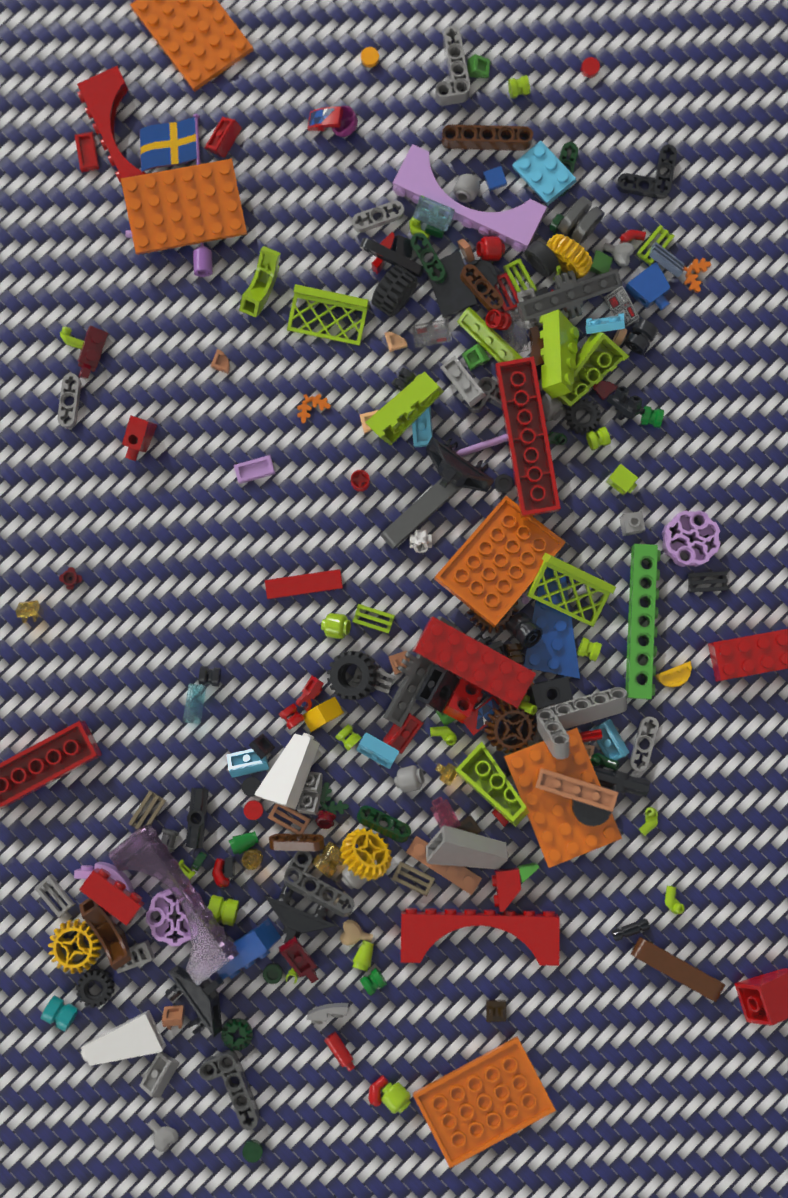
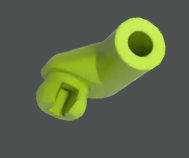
(415, 227)
(69, 340)
(529, 708)
(445, 732)

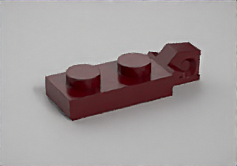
(91, 351)
(299, 959)

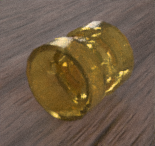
(248, 859)

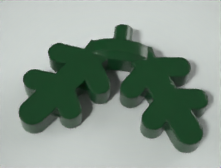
(339, 807)

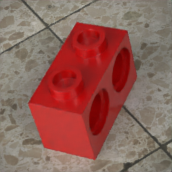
(461, 697)

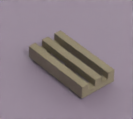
(156, 797)
(398, 871)

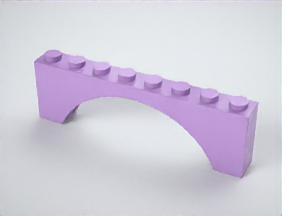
(512, 226)

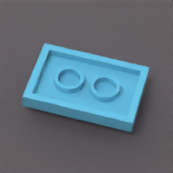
(544, 173)

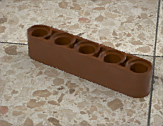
(495, 132)
(678, 969)

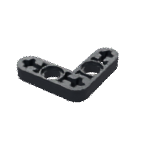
(653, 183)

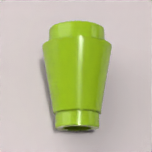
(363, 956)

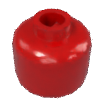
(490, 248)

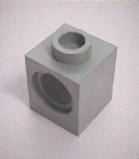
(632, 523)

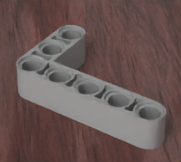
(556, 718)

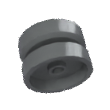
(581, 220)

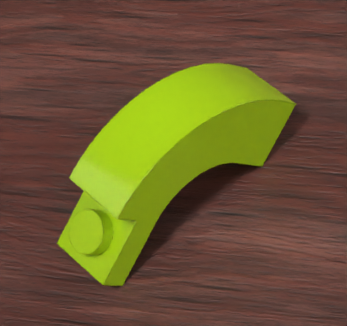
(258, 292)

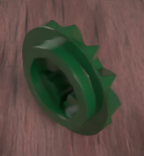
(245, 1030)

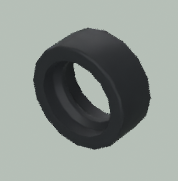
(541, 258)

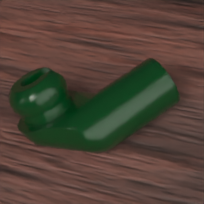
(557, 438)
(599, 759)

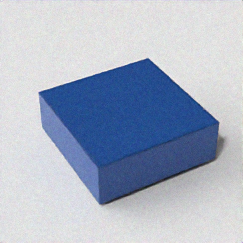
(495, 178)

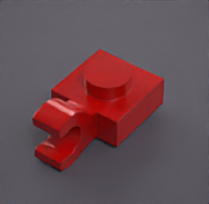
(310, 691)

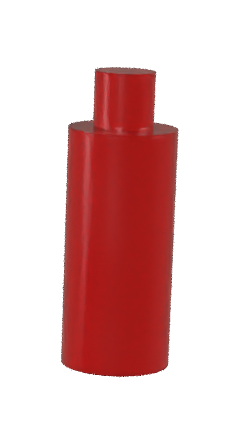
(339, 1051)

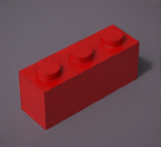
(112, 895)

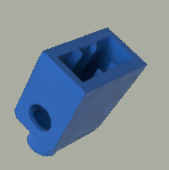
(650, 287)

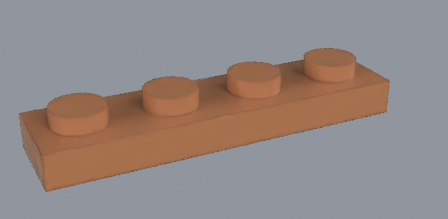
(576, 789)
(457, 875)

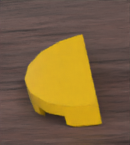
(675, 676)

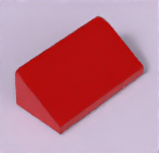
(223, 137)
(400, 737)

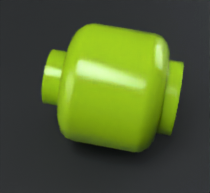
(336, 626)
(396, 1097)

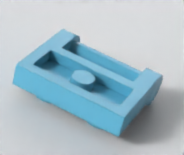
(605, 324)

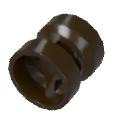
(514, 652)

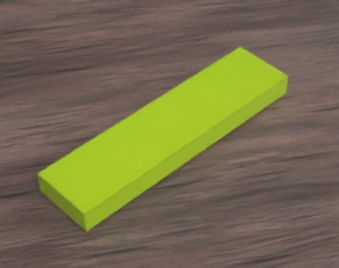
(487, 337)

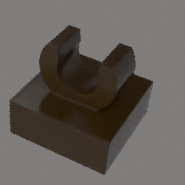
(496, 1010)

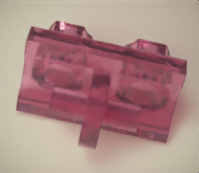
(444, 813)

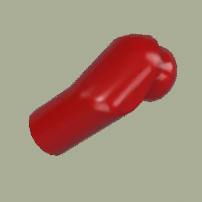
(632, 235)
(217, 874)
(375, 1090)

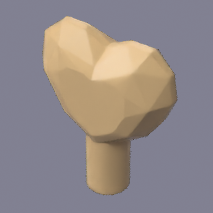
(353, 933)

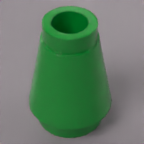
(243, 842)

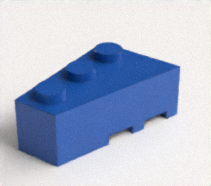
(251, 946)

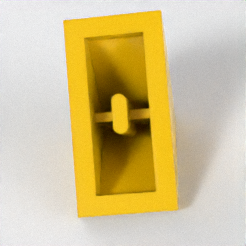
(323, 714)

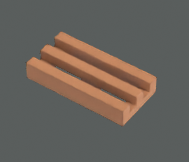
(287, 826)

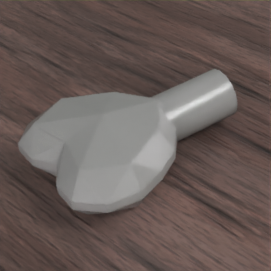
(621, 252)
(163, 1136)

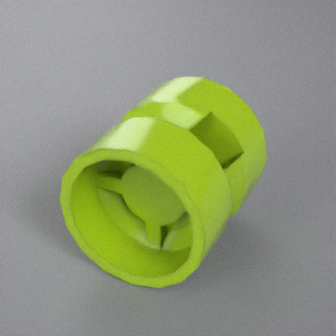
(224, 910)

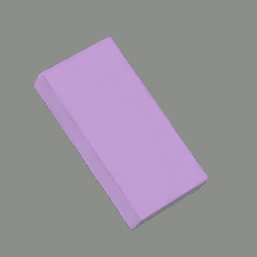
(254, 469)

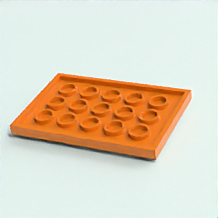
(194, 36)
(183, 206)
(498, 561)
(551, 814)
(483, 1102)

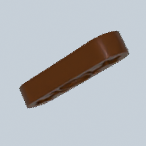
(468, 281)
(296, 842)

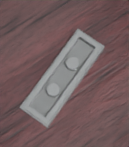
(463, 381)

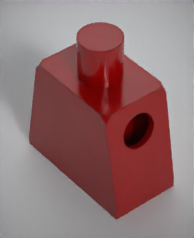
(141, 430)

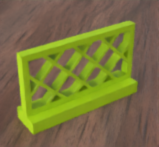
(335, 300)
(578, 575)

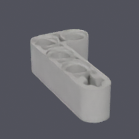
(454, 64)

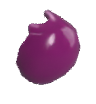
(348, 123)

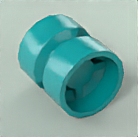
(59, 1013)

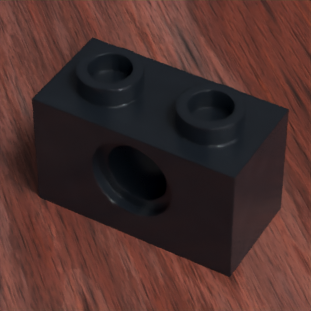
(559, 686)
(437, 688)

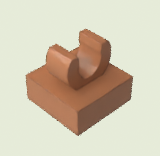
(395, 661)
(173, 1016)

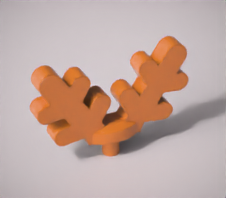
(696, 267)
(304, 407)

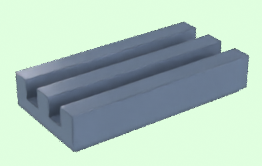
(666, 259)

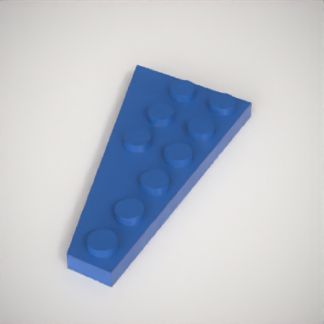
(556, 648)

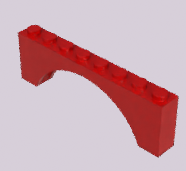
(103, 98)
(536, 931)

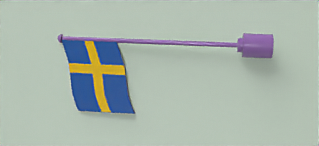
(170, 146)

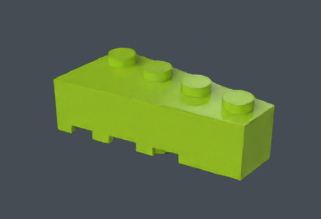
(558, 353)
(593, 362)
(404, 408)
(488, 780)

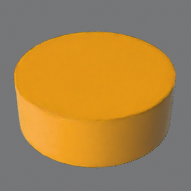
(369, 57)

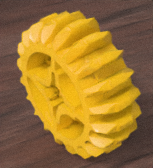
(570, 255)
(369, 849)
(59, 941)

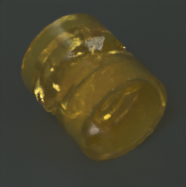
(329, 859)

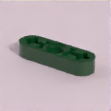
(571, 162)
(418, 249)
(397, 824)

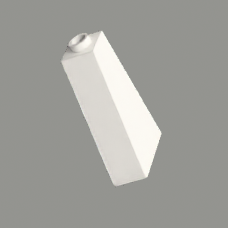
(289, 773)
(129, 1040)

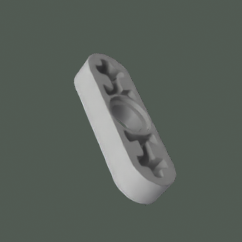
(381, 209)
(66, 387)
(645, 759)

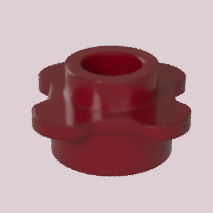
(75, 578)
(325, 819)

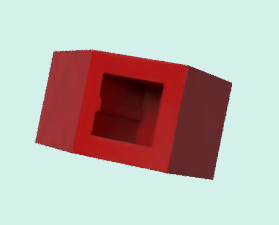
(507, 885)

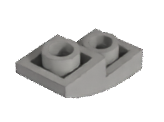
(311, 794)
(321, 1013)

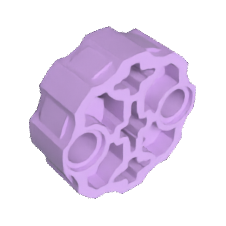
(685, 521)
(159, 927)

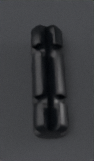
(630, 929)

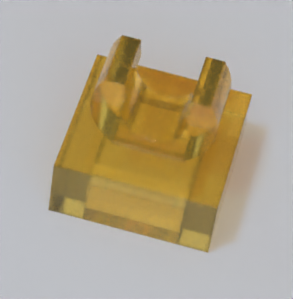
(28, 609)
(447, 773)

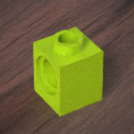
(622, 480)

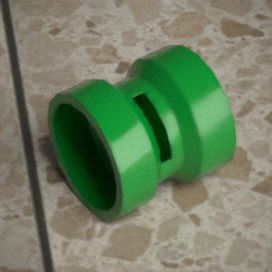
(652, 417)
(373, 981)

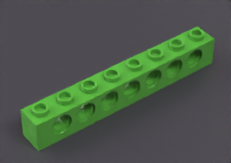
(635, 630)

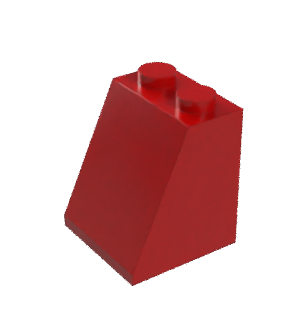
(765, 997)

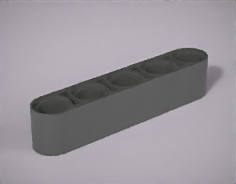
(418, 513)

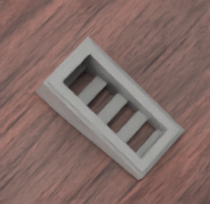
(149, 956)

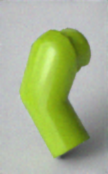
(651, 821)
(671, 902)

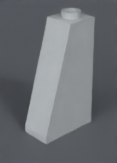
(465, 849)

